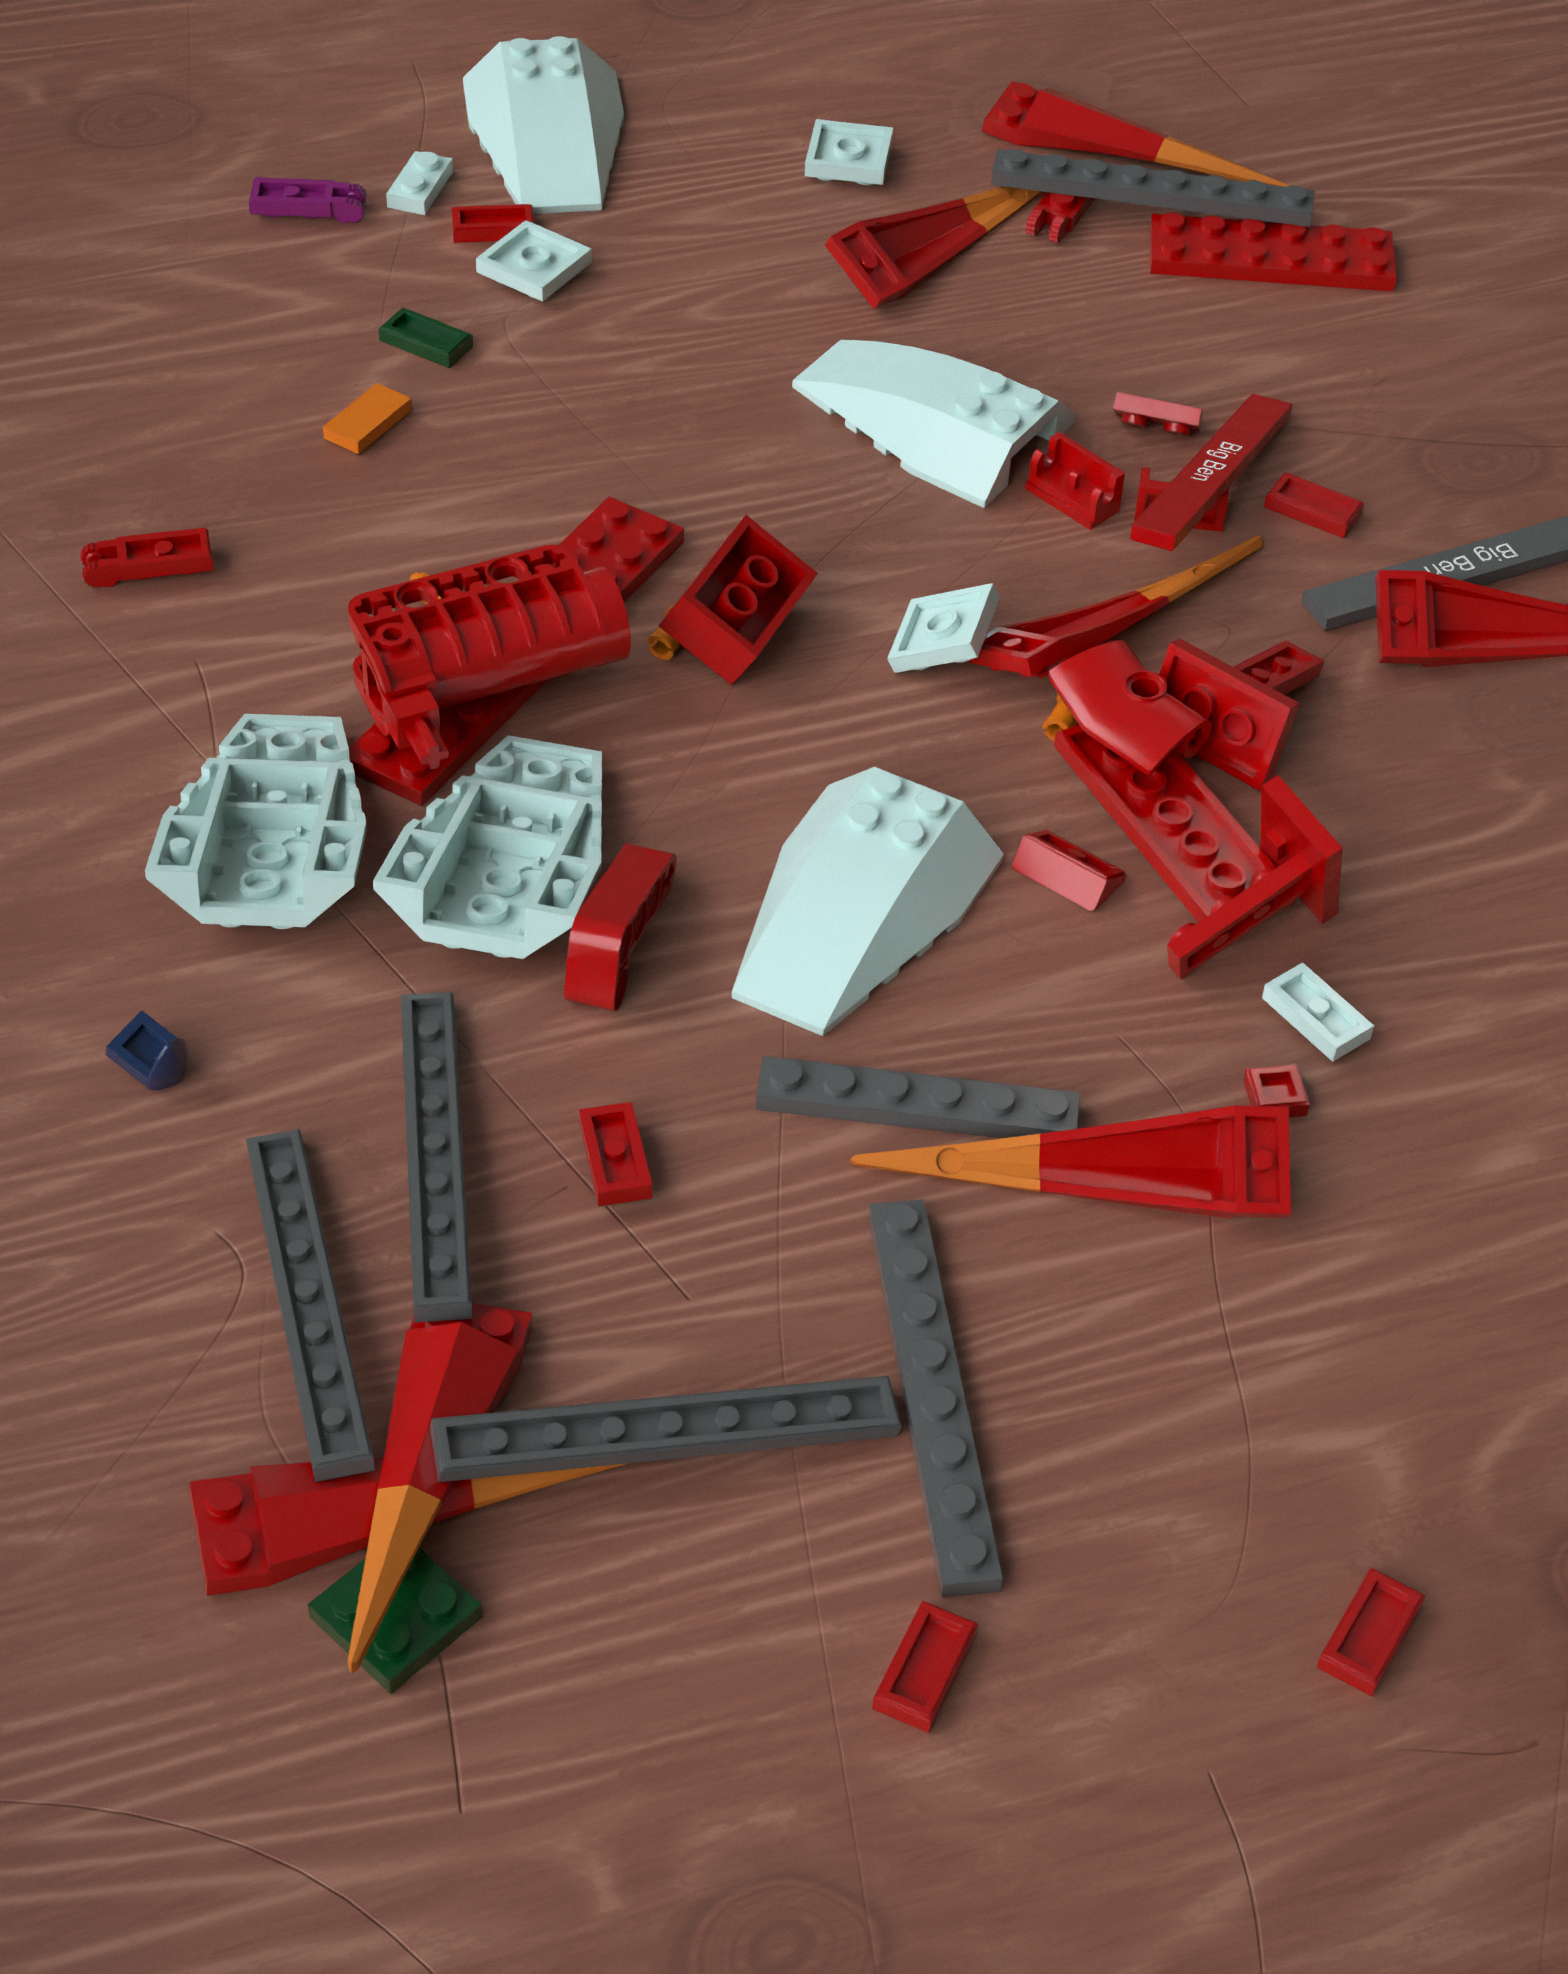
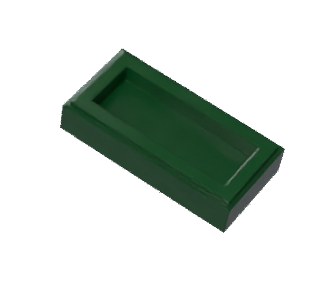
(426, 337)

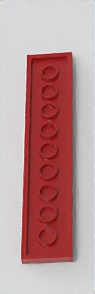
(611, 537)

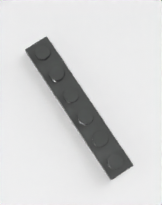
(913, 1099)

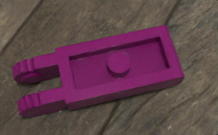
(307, 198)

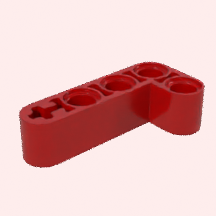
(613, 924)

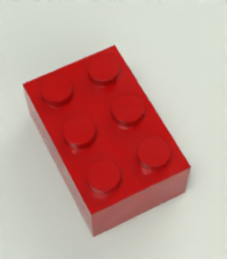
(738, 600)

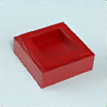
(1277, 1087)

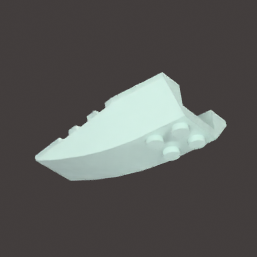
(547, 121)
(933, 412)
(266, 827)
(503, 853)
(859, 894)

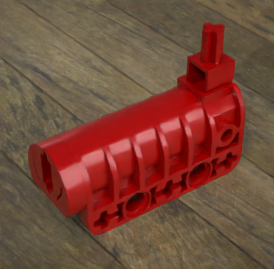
(480, 638)

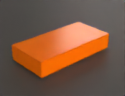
(367, 418)

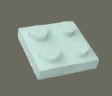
(848, 152)
(533, 260)
(944, 628)

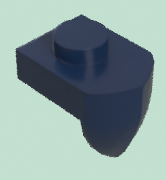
(149, 1053)

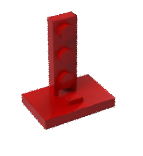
(1242, 703)
(1304, 866)

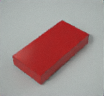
(488, 221)
(1314, 505)
(1371, 1631)
(925, 1666)

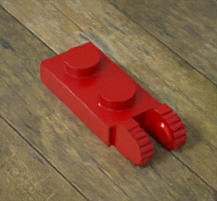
(1058, 212)
(146, 556)

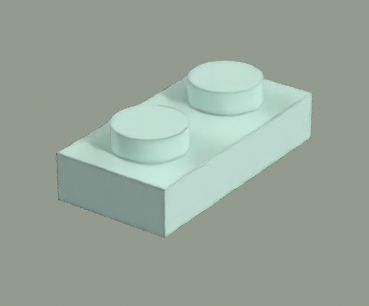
(419, 182)
(1317, 1012)

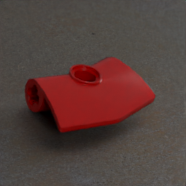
(1128, 706)

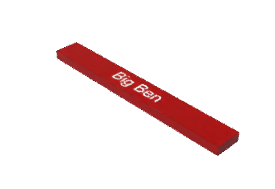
(1210, 472)

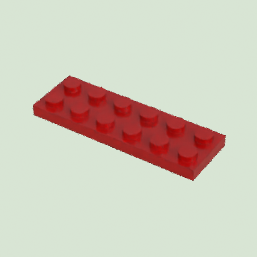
(1272, 252)
(1170, 821)

